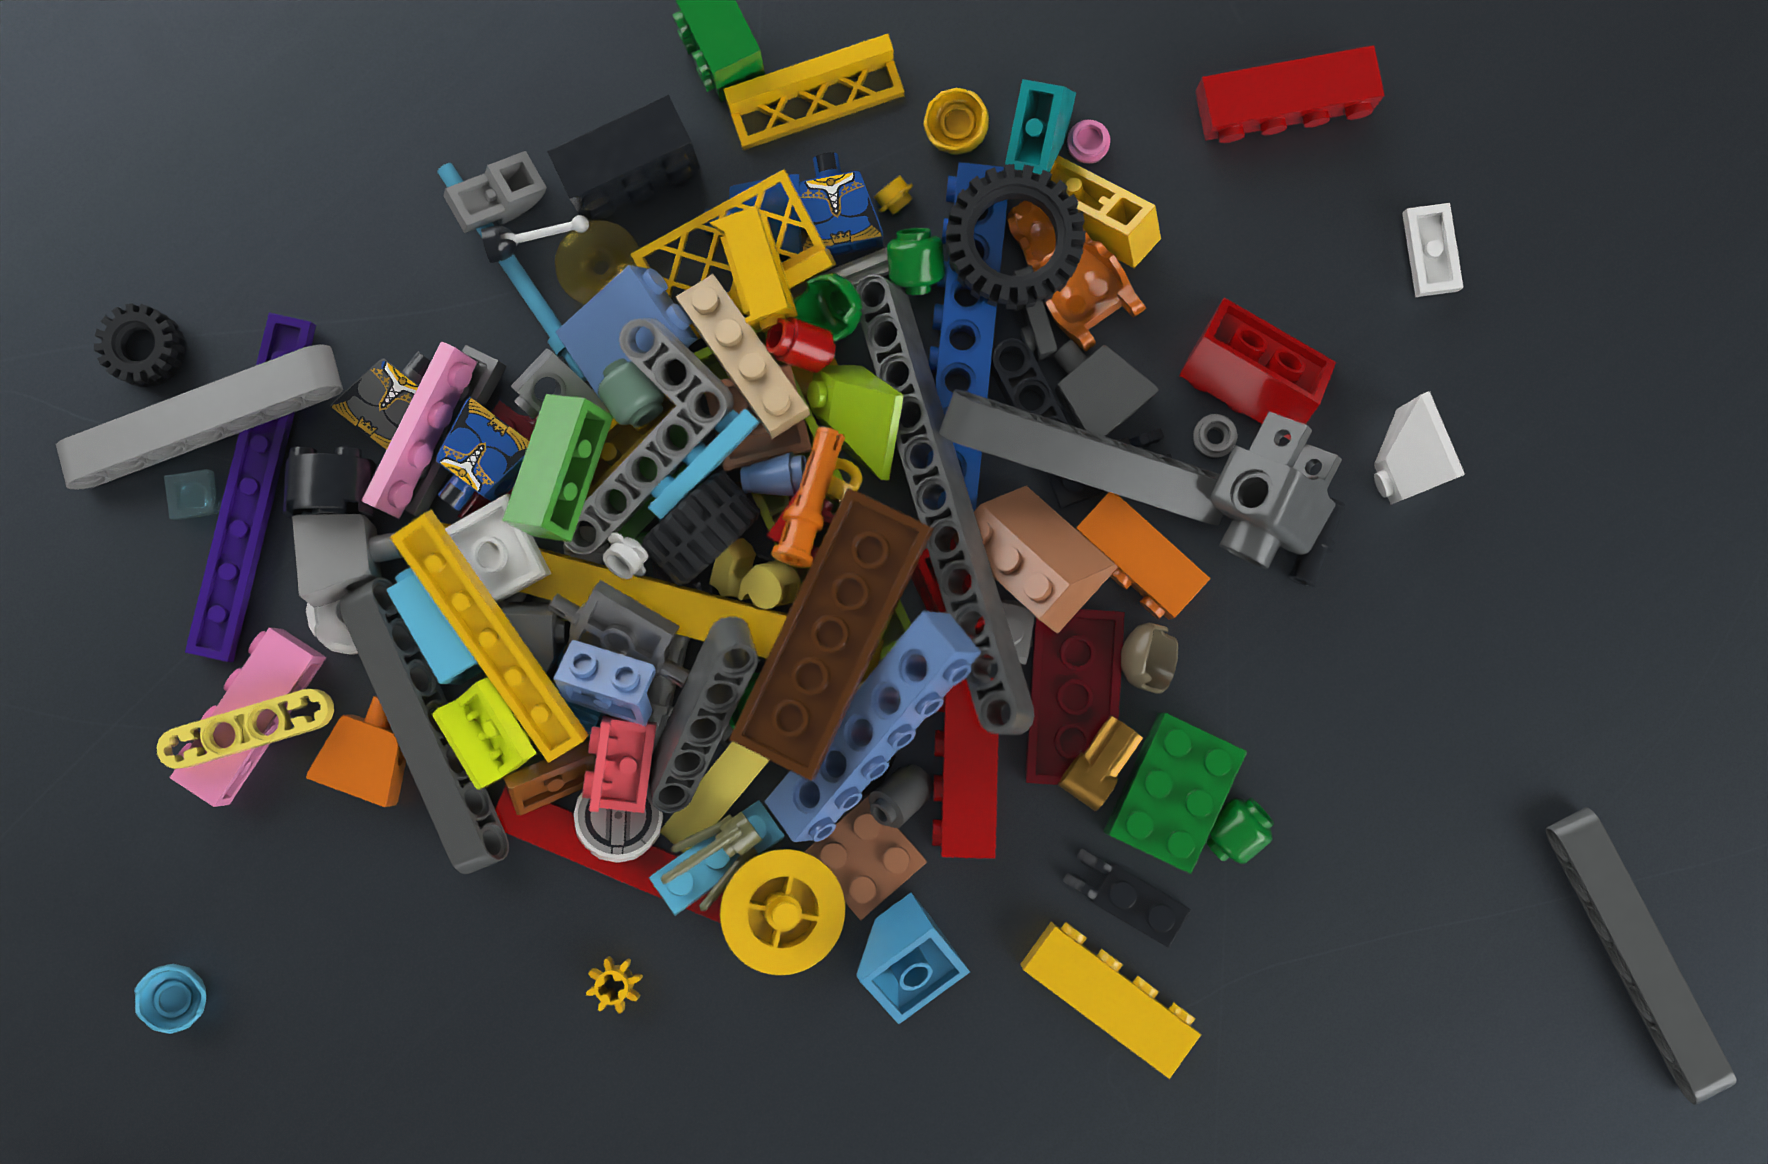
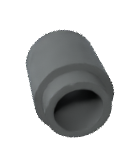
(900, 796)

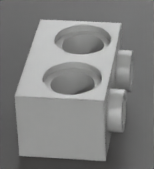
(566, 382)

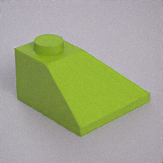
(861, 410)

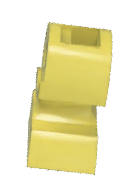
(765, 584)

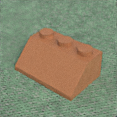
(1040, 556)

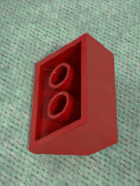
(1257, 367)

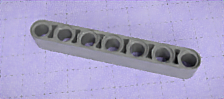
(199, 417)

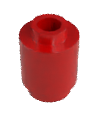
(801, 344)

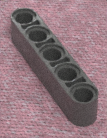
(701, 714)

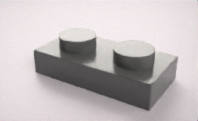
(1037, 332)

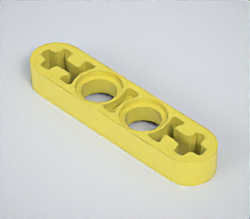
(246, 730)

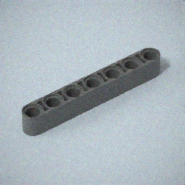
(1081, 456)
(409, 697)
(1640, 956)

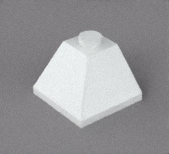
(1415, 452)

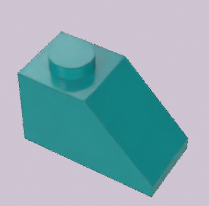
(1039, 125)

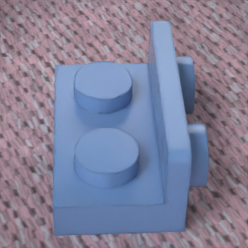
(606, 682)

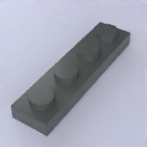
(480, 388)

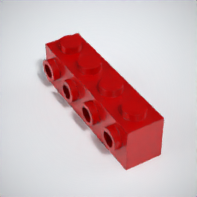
(1290, 94)
(966, 781)

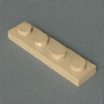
(743, 356)

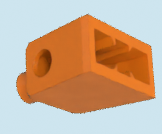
(362, 758)

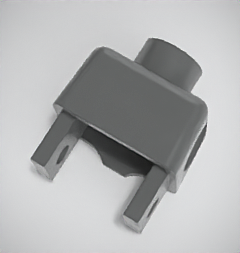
(1273, 494)

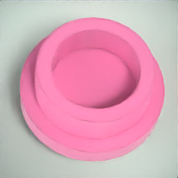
(1088, 141)

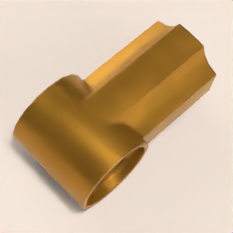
(1094, 773)

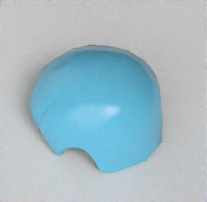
(170, 998)

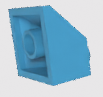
(908, 960)

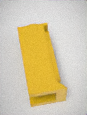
(756, 268)

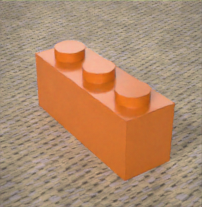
(1143, 557)

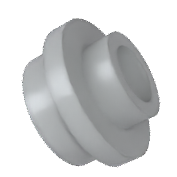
(1226, 429)

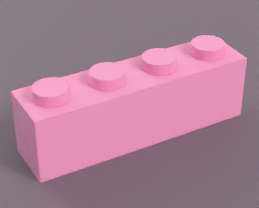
(275, 668)

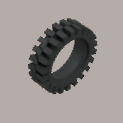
(1028, 187)

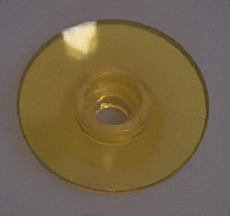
(581, 252)

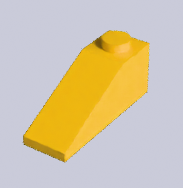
(1111, 214)

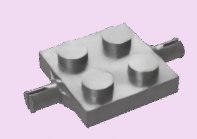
(622, 626)

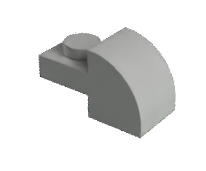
(497, 195)

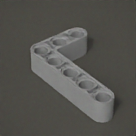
(657, 444)

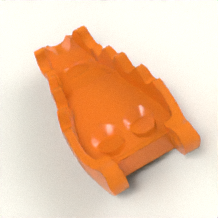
(1093, 290)

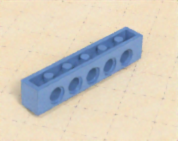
(877, 725)

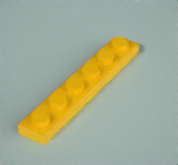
(489, 636)

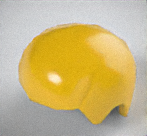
(956, 121)

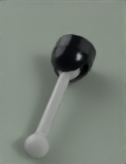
(501, 242)

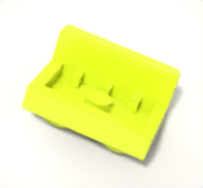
(484, 734)

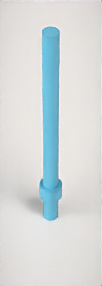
(524, 286)

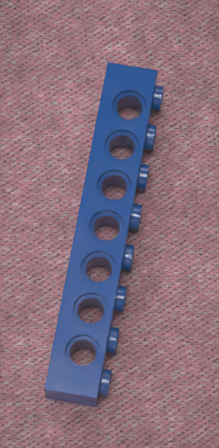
(974, 320)

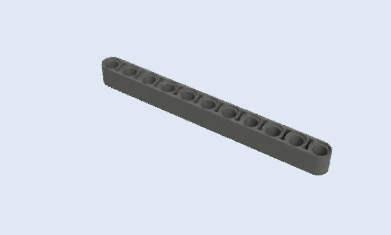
(954, 516)

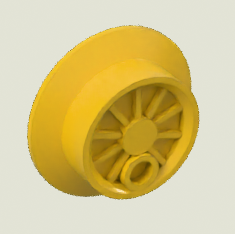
(782, 912)

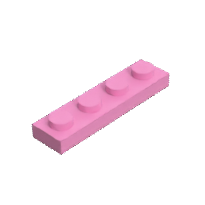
(420, 430)

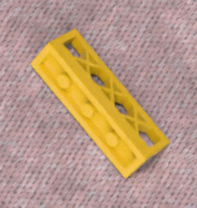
(812, 76)

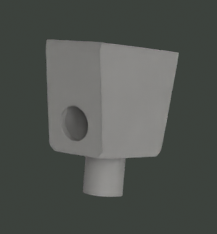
(337, 555)

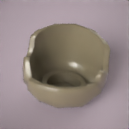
(1149, 657)

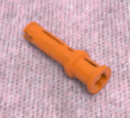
(804, 516)

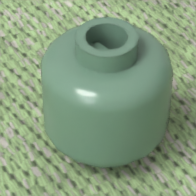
(630, 394)

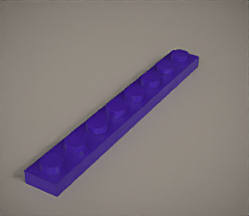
(244, 512)

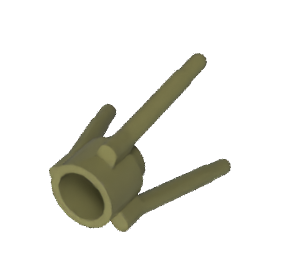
(733, 835)

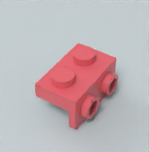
(621, 765)

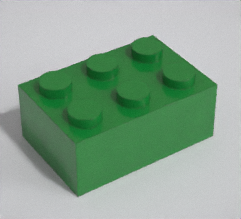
(1175, 792)

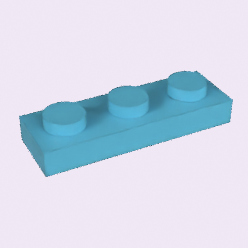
(703, 461)
(704, 876)

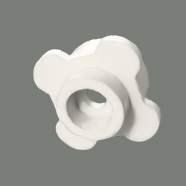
(625, 556)

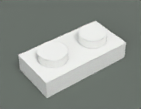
(1432, 249)

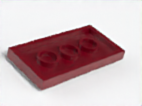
(1072, 689)

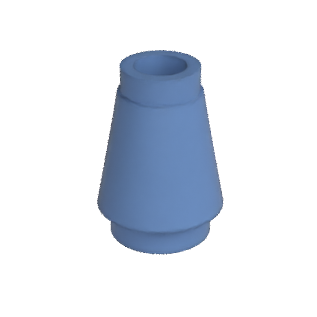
(775, 475)

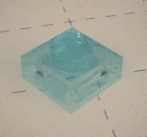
(191, 495)

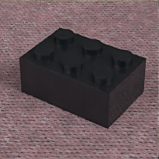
(625, 159)

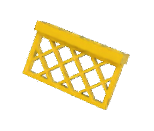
(797, 269)

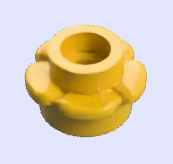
(894, 195)

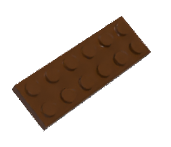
(831, 634)

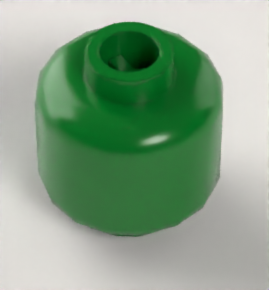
(916, 260)
(1240, 831)

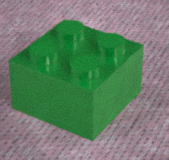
(718, 43)

